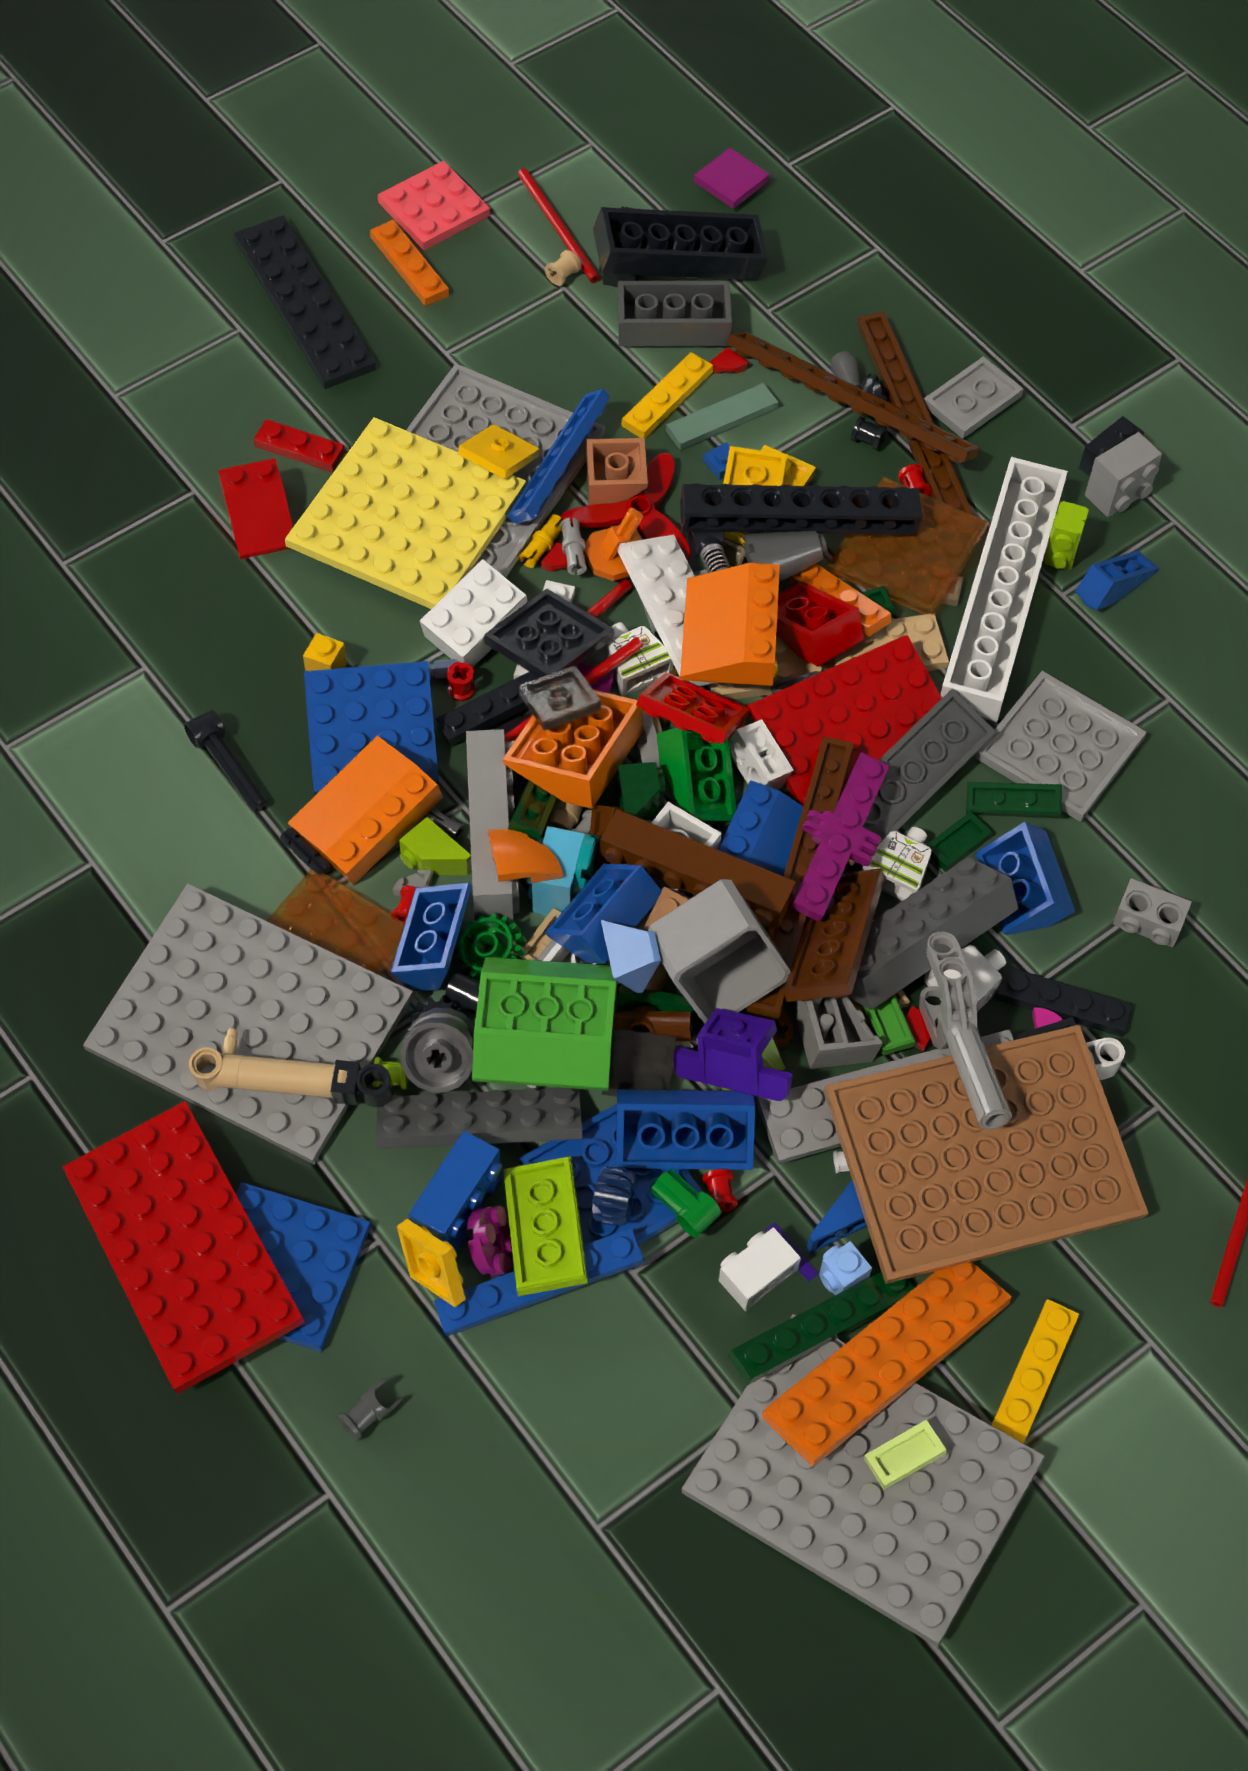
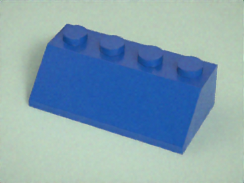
(685, 1129)

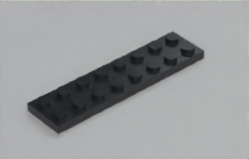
(304, 302)

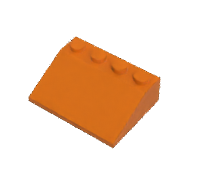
(731, 625)
(581, 755)
(366, 809)

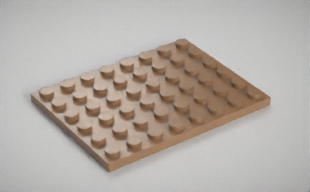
(958, 1193)

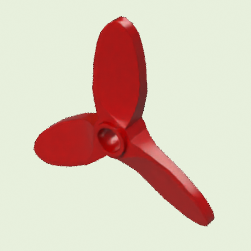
(653, 524)

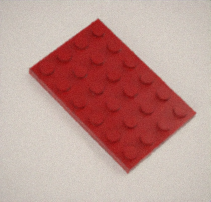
(859, 701)

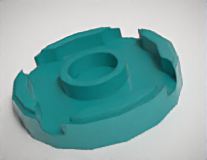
(585, 862)

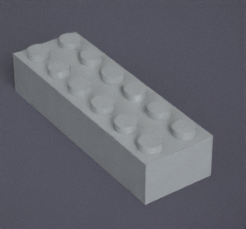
(489, 808)

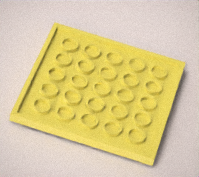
(405, 514)

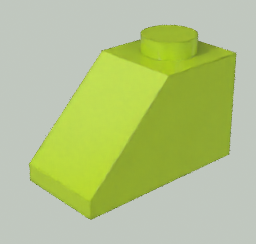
(432, 849)

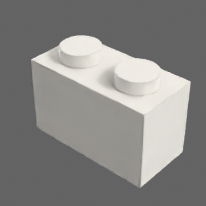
(758, 1268)

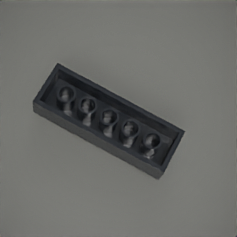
(679, 243)

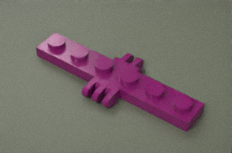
(840, 837)

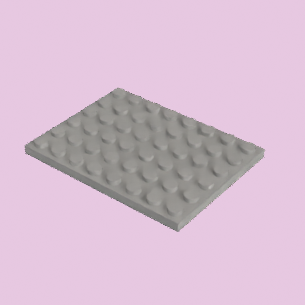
(472, 402)
(283, 995)
(895, 1548)

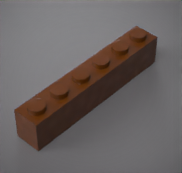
(694, 866)

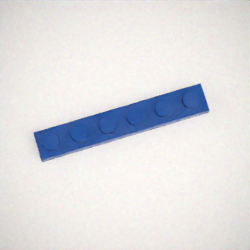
(555, 462)
(500, 1294)

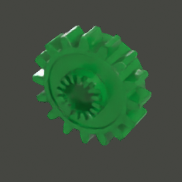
(483, 934)

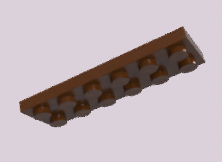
(834, 947)

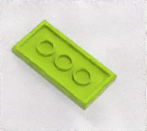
(545, 1226)

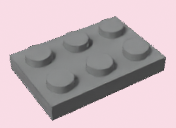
(973, 397)

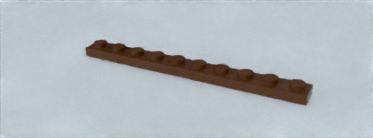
(905, 394)
(860, 400)
(822, 796)

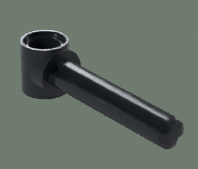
(208, 733)

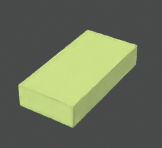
(905, 1454)

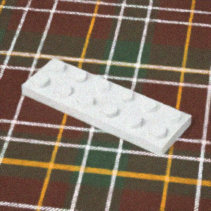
(661, 581)

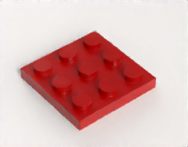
(692, 708)

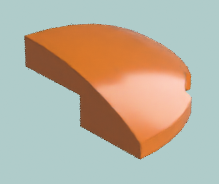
(522, 857)

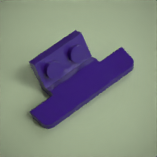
(732, 1056)

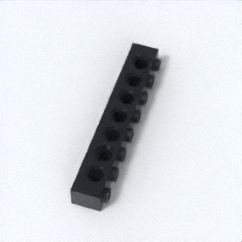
(800, 509)

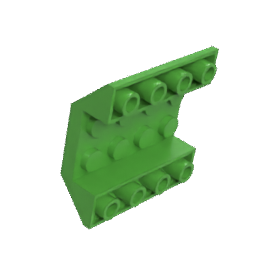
(544, 1024)

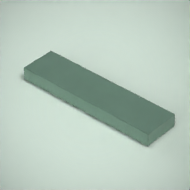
(721, 416)

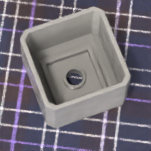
(718, 951)

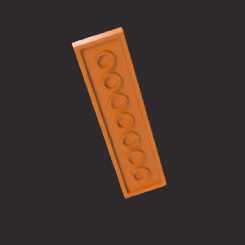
(884, 1360)

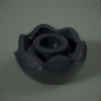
(872, 386)

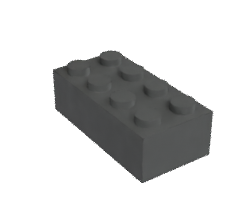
(673, 313)

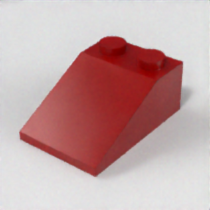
(256, 507)
(817, 623)

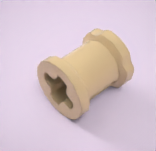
(563, 267)

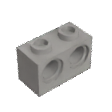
(1154, 906)

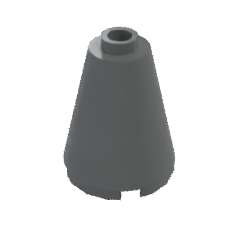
(790, 550)

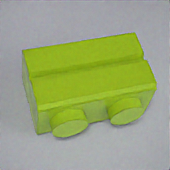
(1065, 535)

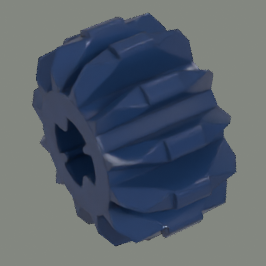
(614, 1195)

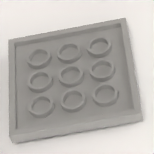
(1062, 740)

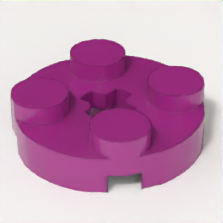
(492, 1241)

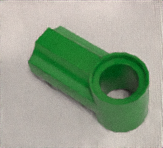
(692, 1209)

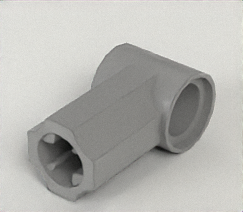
(647, 742)

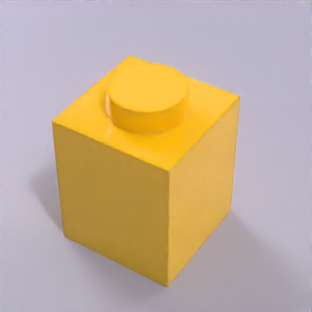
(324, 654)

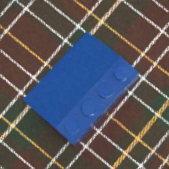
(763, 828)

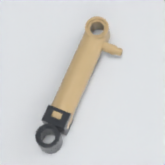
(339, 1081)

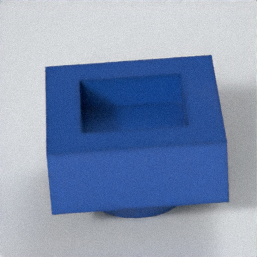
(717, 460)

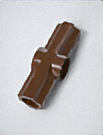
(664, 1022)

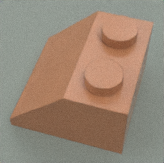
(615, 469)

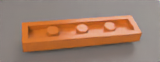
(409, 263)
(872, 615)

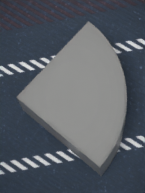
(422, 878)

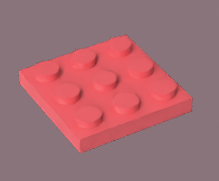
(433, 205)

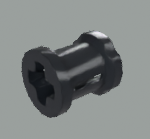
(868, 433)

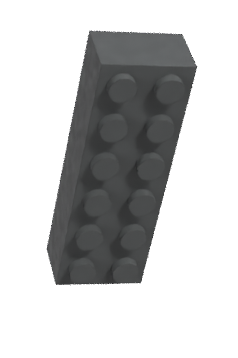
(958, 902)

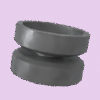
(439, 1050)

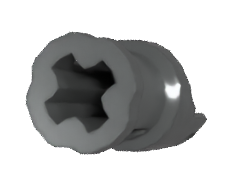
(365, 1412)

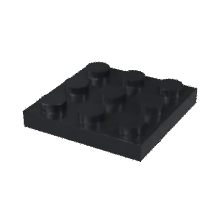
(548, 635)

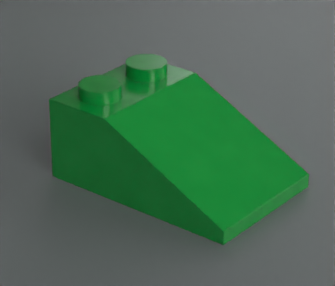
(698, 774)

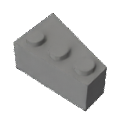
(834, 1032)

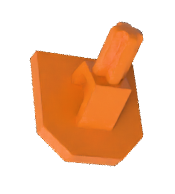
(603, 546)

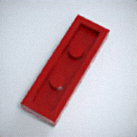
(299, 445)

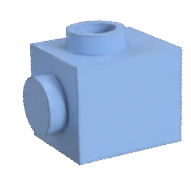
(843, 1268)

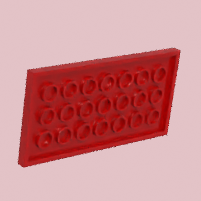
(182, 1247)

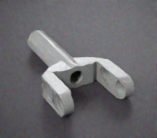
(959, 1032)

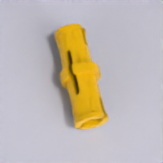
(541, 541)

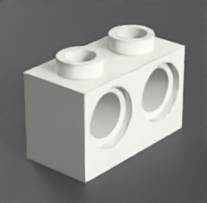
(759, 756)

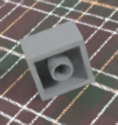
(1123, 474)

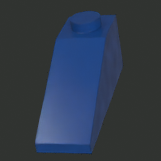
(1114, 578)
(839, 1222)

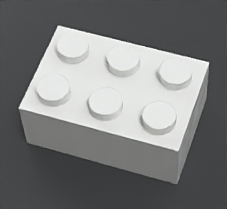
(470, 611)

